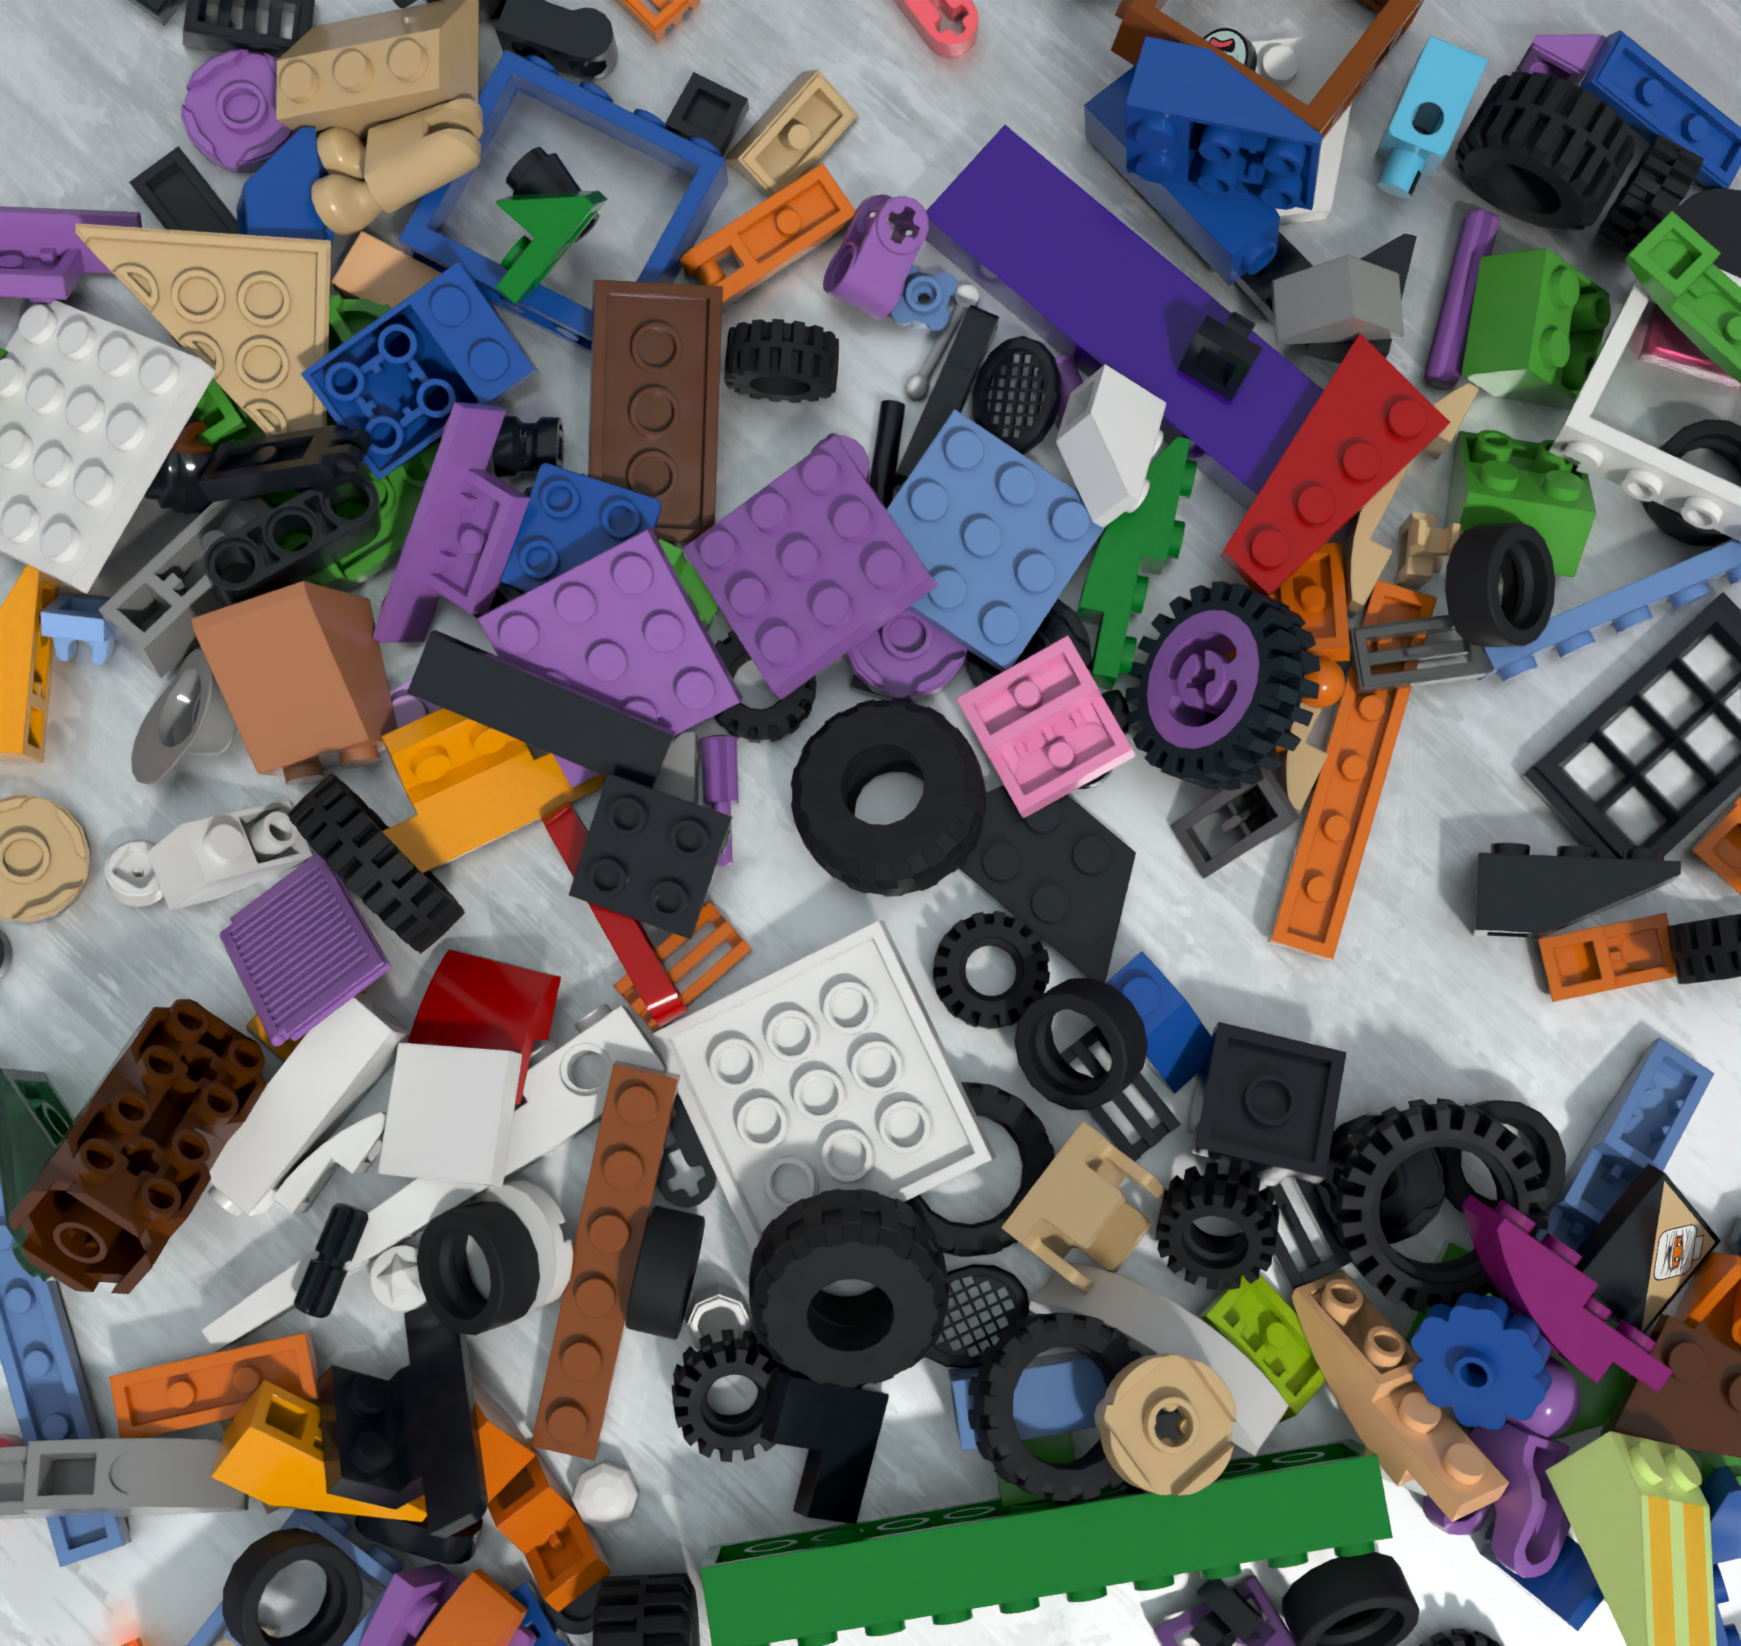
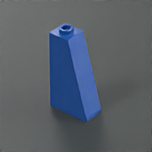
(1228, 232)

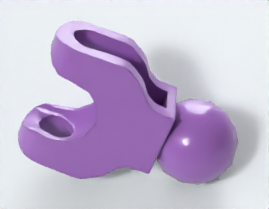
(1529, 1503)

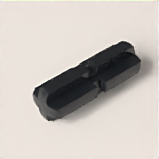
(326, 1273)

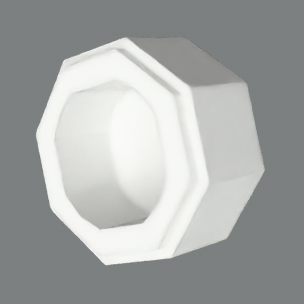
(717, 1311)
(606, 1495)

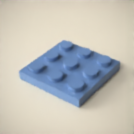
(993, 538)

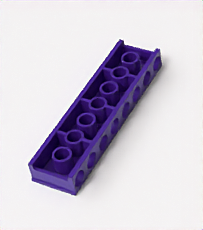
(1116, 303)

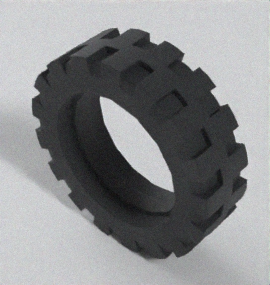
(1035, 1153)
(994, 1398)

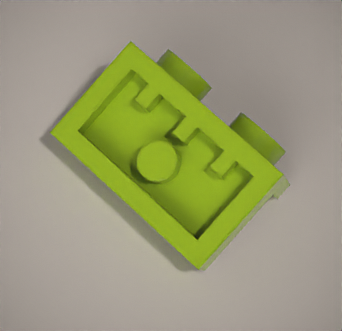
(1270, 1337)

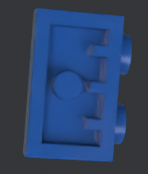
(571, 522)

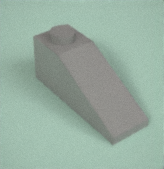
(157, 604)

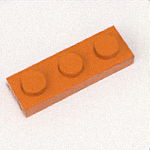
(211, 1385)

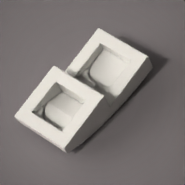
(351, 1148)

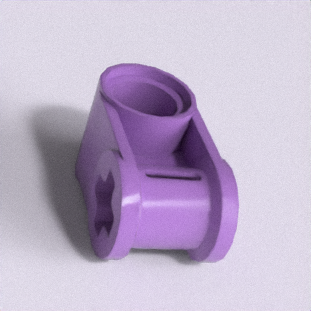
(873, 259)

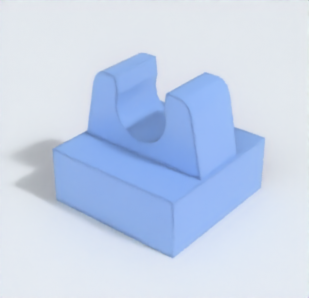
(77, 618)

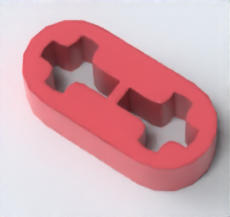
(926, 21)

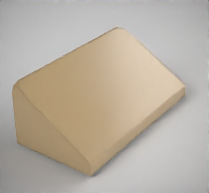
(791, 134)

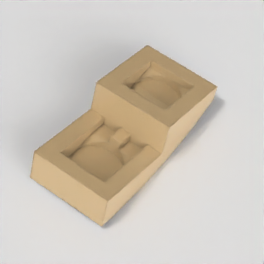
(1303, 765)

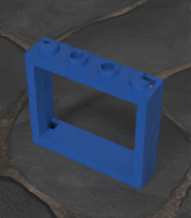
(596, 109)

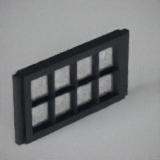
(1657, 746)

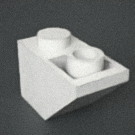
(1109, 442)
(226, 853)

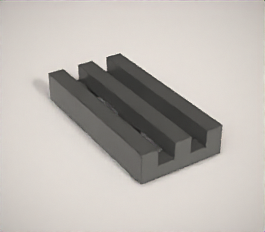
(1362, 660)

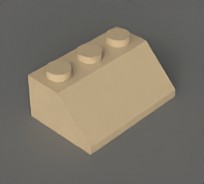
(379, 67)

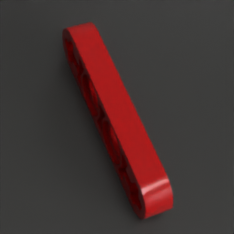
(623, 932)

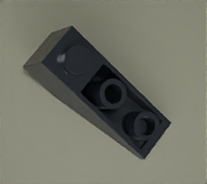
(1543, 894)

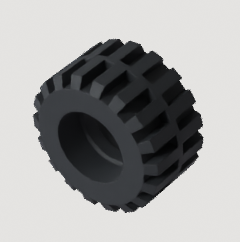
(1545, 151)
(646, 1611)

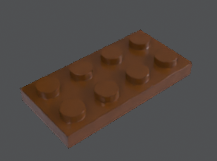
(657, 397)

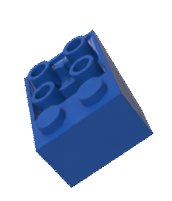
(1216, 129)
(414, 364)

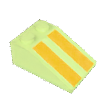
(1643, 1536)

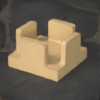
(1082, 1207)

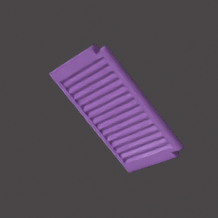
(302, 950)

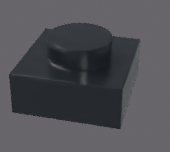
(708, 112)

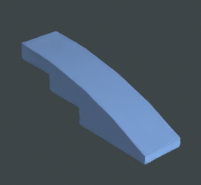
(1634, 1131)

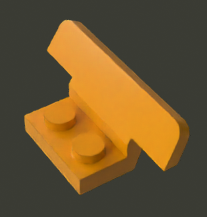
(469, 786)

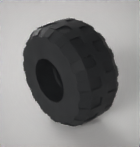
(876, 741)
(857, 1336)

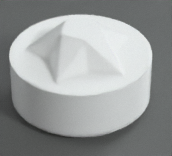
(131, 874)
(396, 1279)

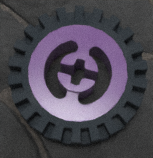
(1251, 696)

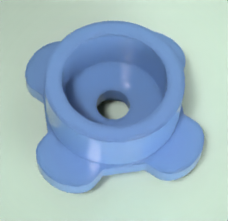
(929, 315)

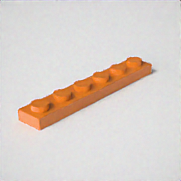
(1347, 790)

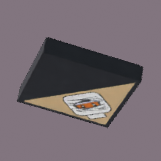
(1645, 1249)

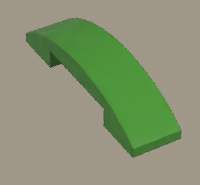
(1692, 291)

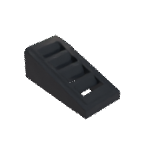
(225, 38)

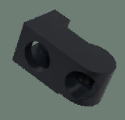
(570, 40)

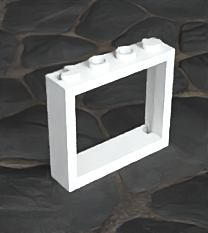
(1634, 465)

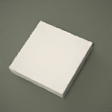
(450, 1114)

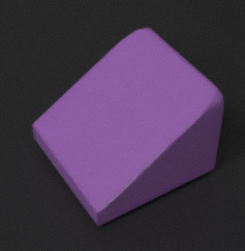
(1562, 55)

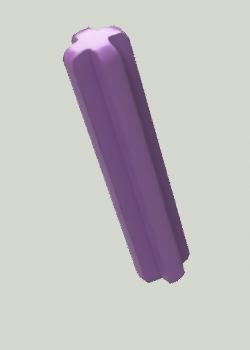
(1452, 328)

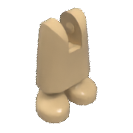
(397, 165)

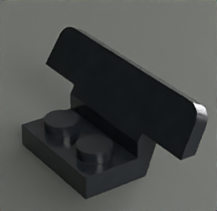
(408, 1432)

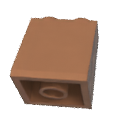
(301, 679)

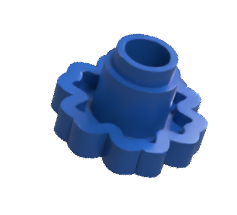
(1481, 1361)

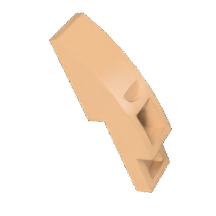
(1374, 1384)

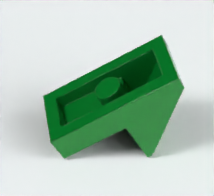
(555, 224)

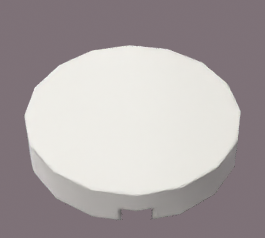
(542, 1219)

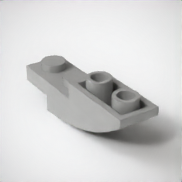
(113, 1478)

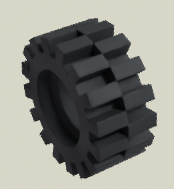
(1650, 193)
(982, 931)
(1213, 1255)
(696, 1377)

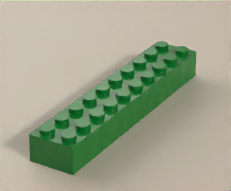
(1012, 1555)

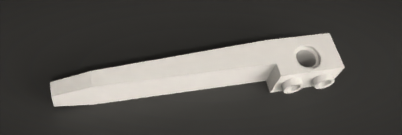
(549, 1120)

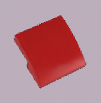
(486, 1007)

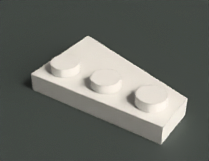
(1302, 68)

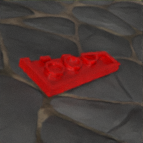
(1342, 456)

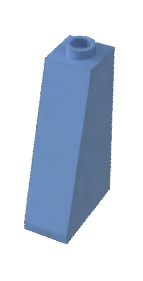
(1051, 1397)

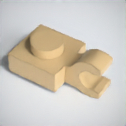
(1422, 549)

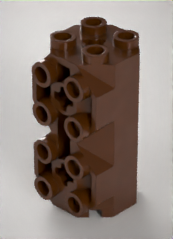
(140, 1149)

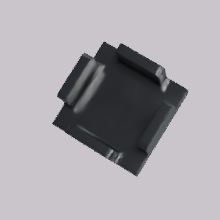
(1266, 1105)

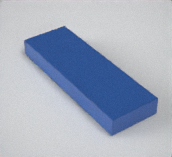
(1661, 103)

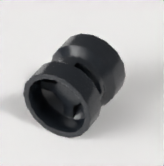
(527, 446)

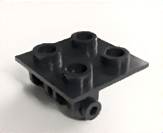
(650, 855)

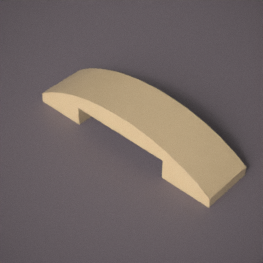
(1366, 558)

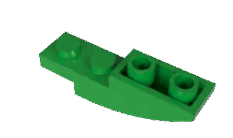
(1133, 545)

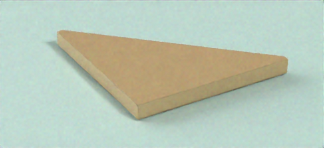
(236, 303)

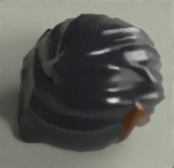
(178, 477)

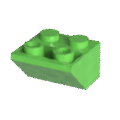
(1534, 328)
(1522, 483)

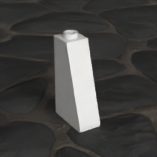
(306, 1103)

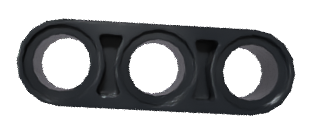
(306, 513)

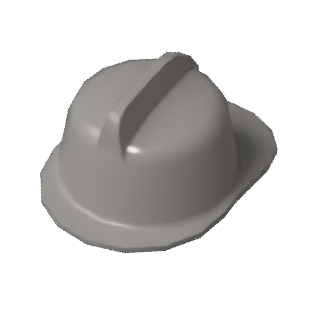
(183, 722)

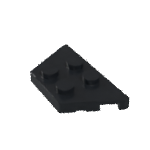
(1055, 874)

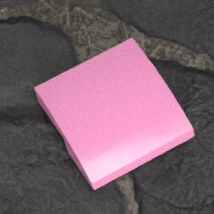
(1045, 727)

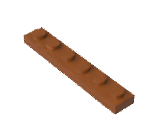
(605, 1259)

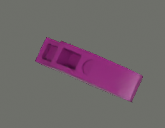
(1546, 1286)

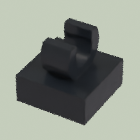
(1221, 355)
(1230, 1618)

